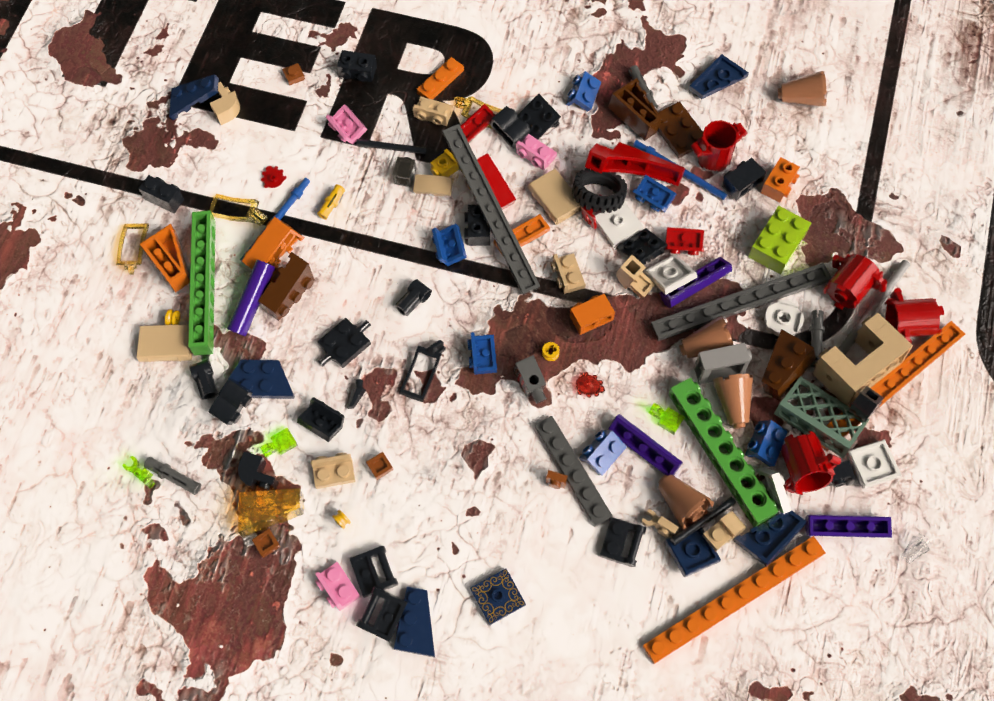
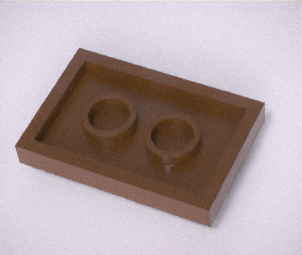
(679, 129)

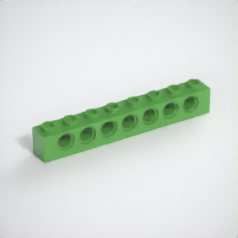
(202, 283)
(755, 513)

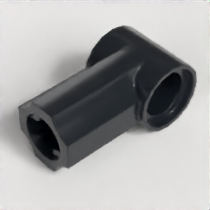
(416, 294)
(203, 376)

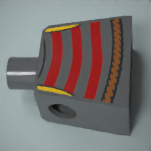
(529, 371)

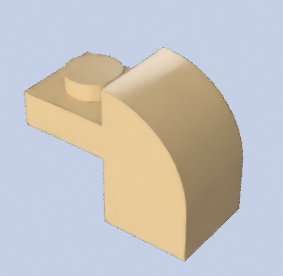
(227, 106)
(631, 276)
(724, 531)

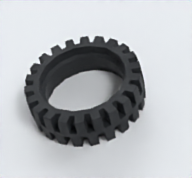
(595, 201)

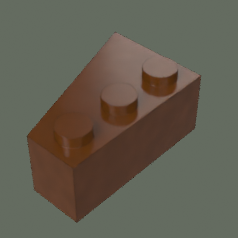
(635, 109)
(287, 288)
(787, 363)

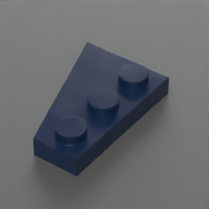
(717, 76)
(190, 93)
(771, 537)
(415, 625)

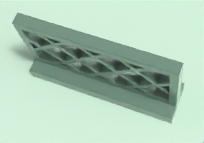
(829, 437)

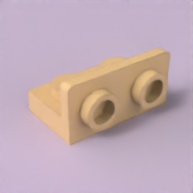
(433, 111)
(568, 273)
(333, 470)

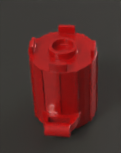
(718, 144)
(853, 280)
(913, 316)
(807, 464)

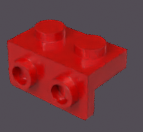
(684, 240)

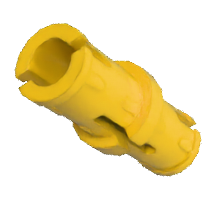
(324, 210)

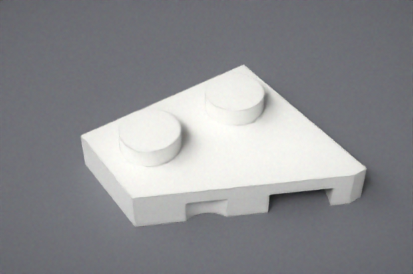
(776, 489)

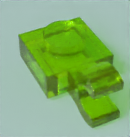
(668, 420)
(281, 442)
(143, 475)

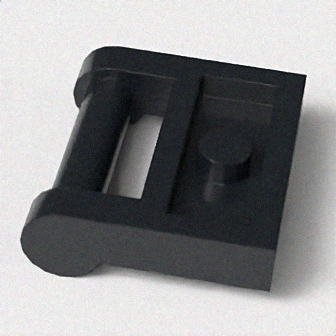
(616, 539)
(366, 572)
(388, 616)

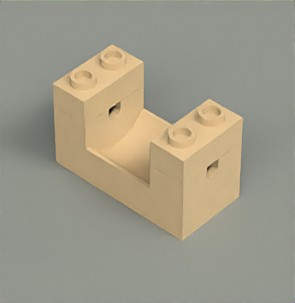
(885, 350)

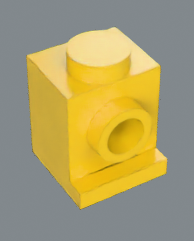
(444, 165)

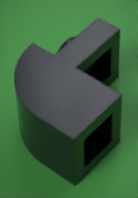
(866, 404)
(251, 473)

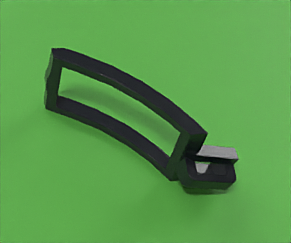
(430, 351)

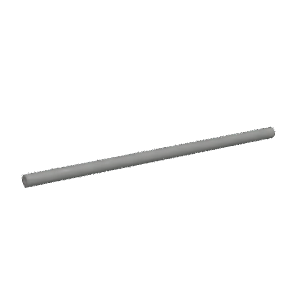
(870, 311)

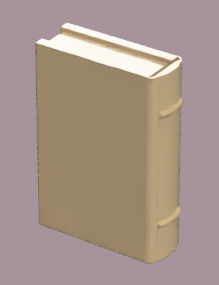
(554, 196)
(164, 343)

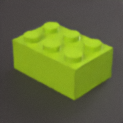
(779, 240)

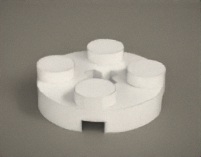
(792, 313)

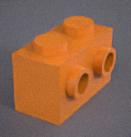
(780, 179)
(592, 313)

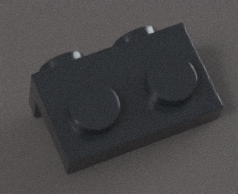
(321, 420)

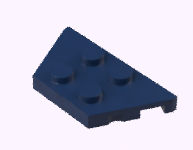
(263, 378)

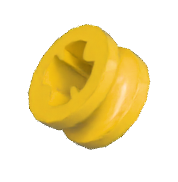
(172, 317)
(546, 355)
(341, 519)

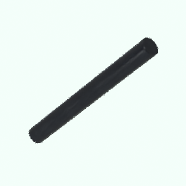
(391, 146)
(702, 521)

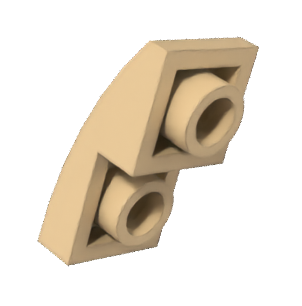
(433, 185)

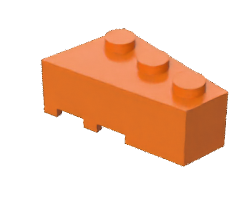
(272, 243)
(167, 256)

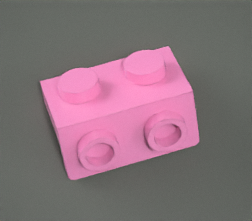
(346, 124)

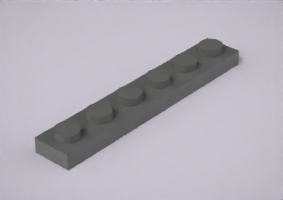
(572, 467)

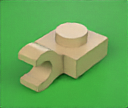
(663, 525)

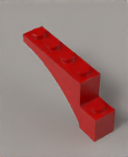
(633, 161)

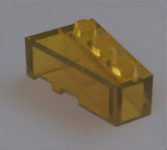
(268, 508)

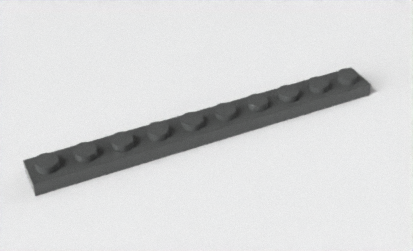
(491, 210)
(740, 301)

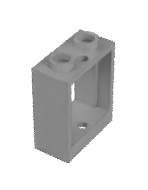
(722, 362)

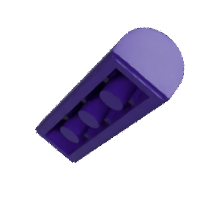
(705, 276)
(249, 299)
(645, 446)
(848, 526)

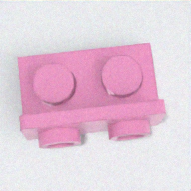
(535, 152)
(338, 586)

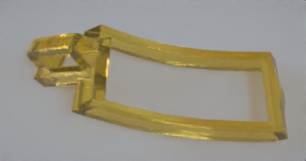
(467, 105)
(253, 209)
(131, 265)

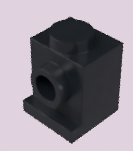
(843, 475)

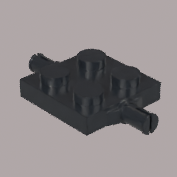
(344, 343)

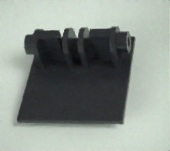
(539, 116)
(643, 246)

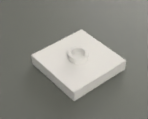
(619, 224)
(670, 274)
(874, 464)

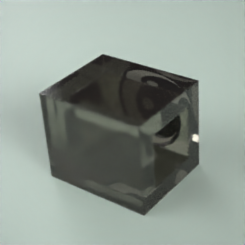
(404, 171)

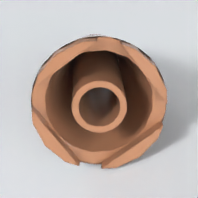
(805, 90)
(706, 338)
(735, 398)
(683, 500)

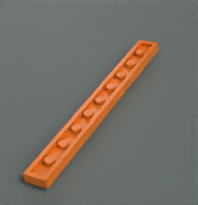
(910, 368)
(733, 600)

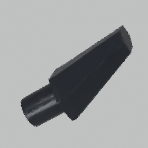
(356, 394)

